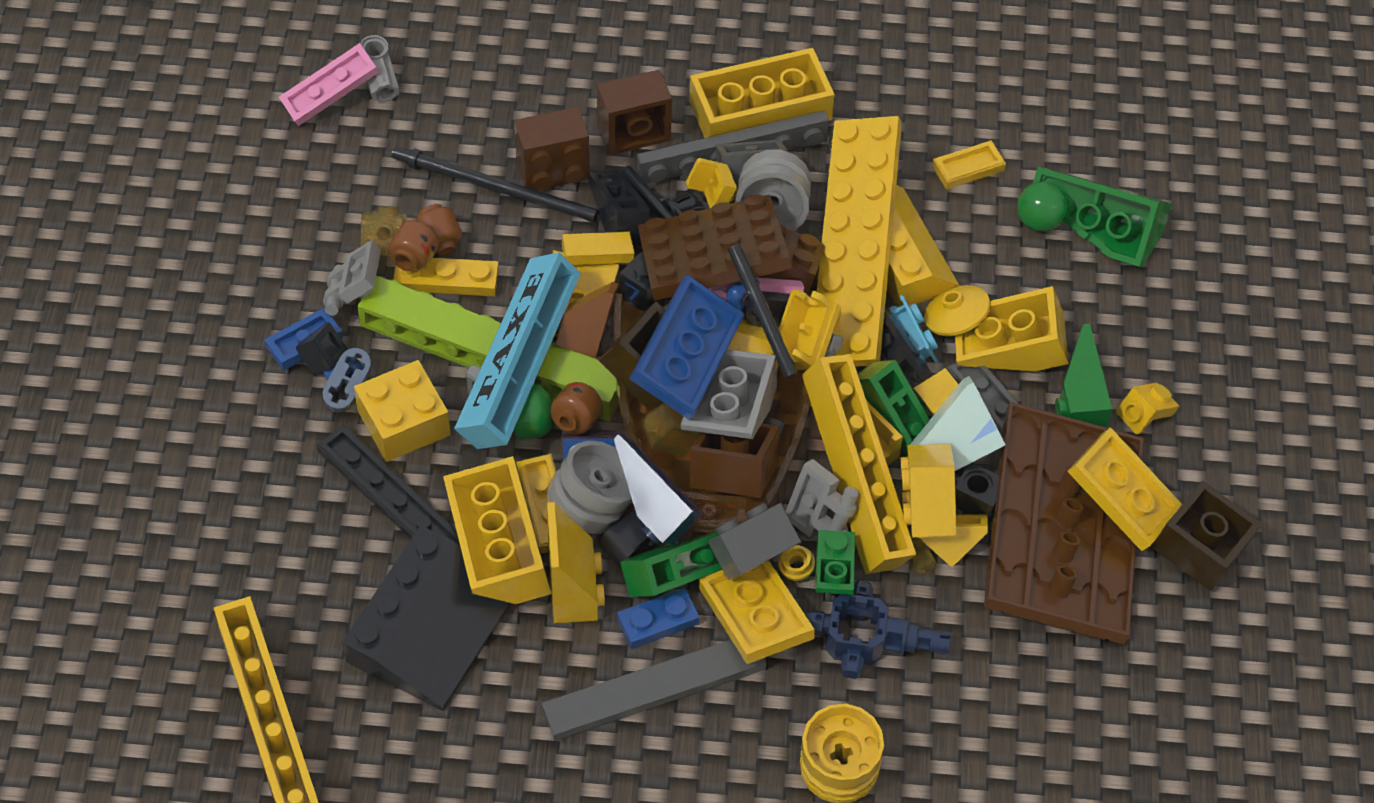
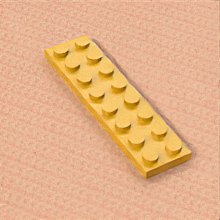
(860, 230)

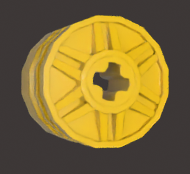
(847, 734)

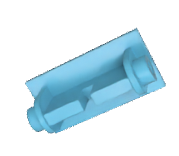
(909, 319)

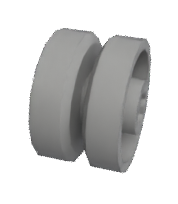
(784, 179)
(591, 486)

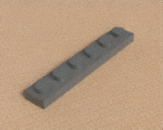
(680, 159)

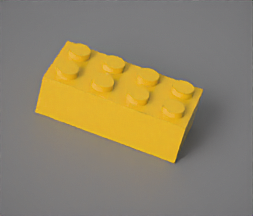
(760, 93)

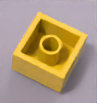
(402, 410)
(931, 486)

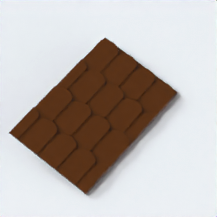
(1050, 541)

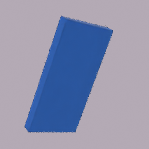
(687, 346)

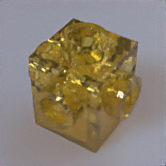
(373, 226)

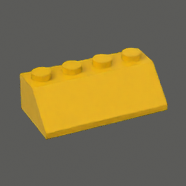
(915, 261)
(497, 533)

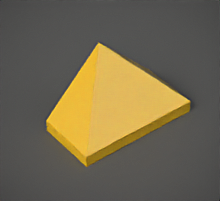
(969, 531)

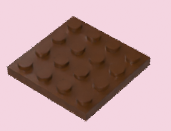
(699, 242)

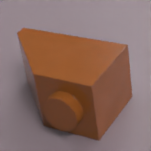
(586, 321)

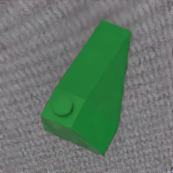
(1111, 218)

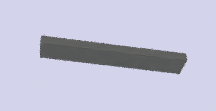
(646, 689)

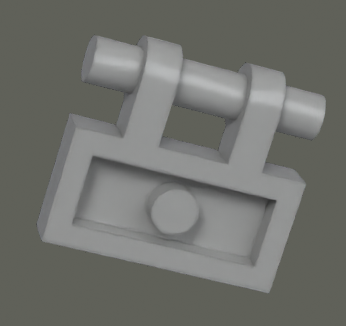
(352, 278)
(813, 497)

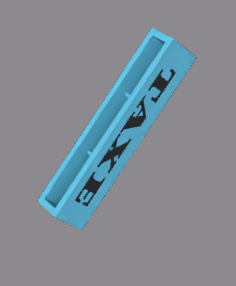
(517, 351)

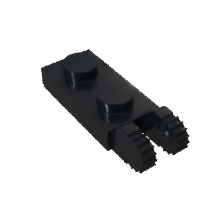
(899, 347)

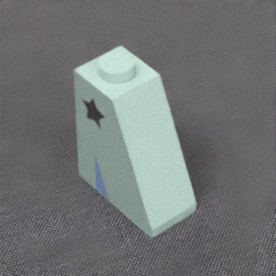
(964, 424)

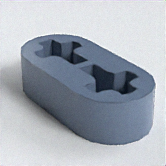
(339, 376)

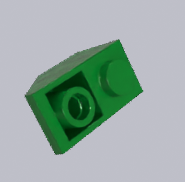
(834, 562)

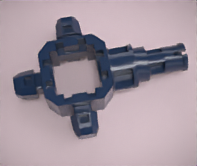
(890, 634)

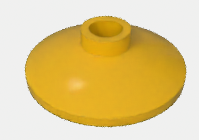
(957, 310)

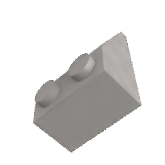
(736, 396)

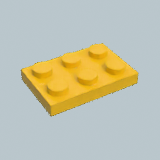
(1125, 488)
(757, 611)

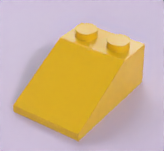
(1017, 334)
(572, 569)

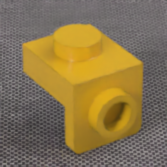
(713, 180)
(1146, 404)

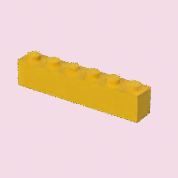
(858, 462)

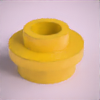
(794, 554)

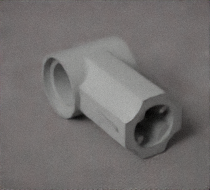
(383, 85)

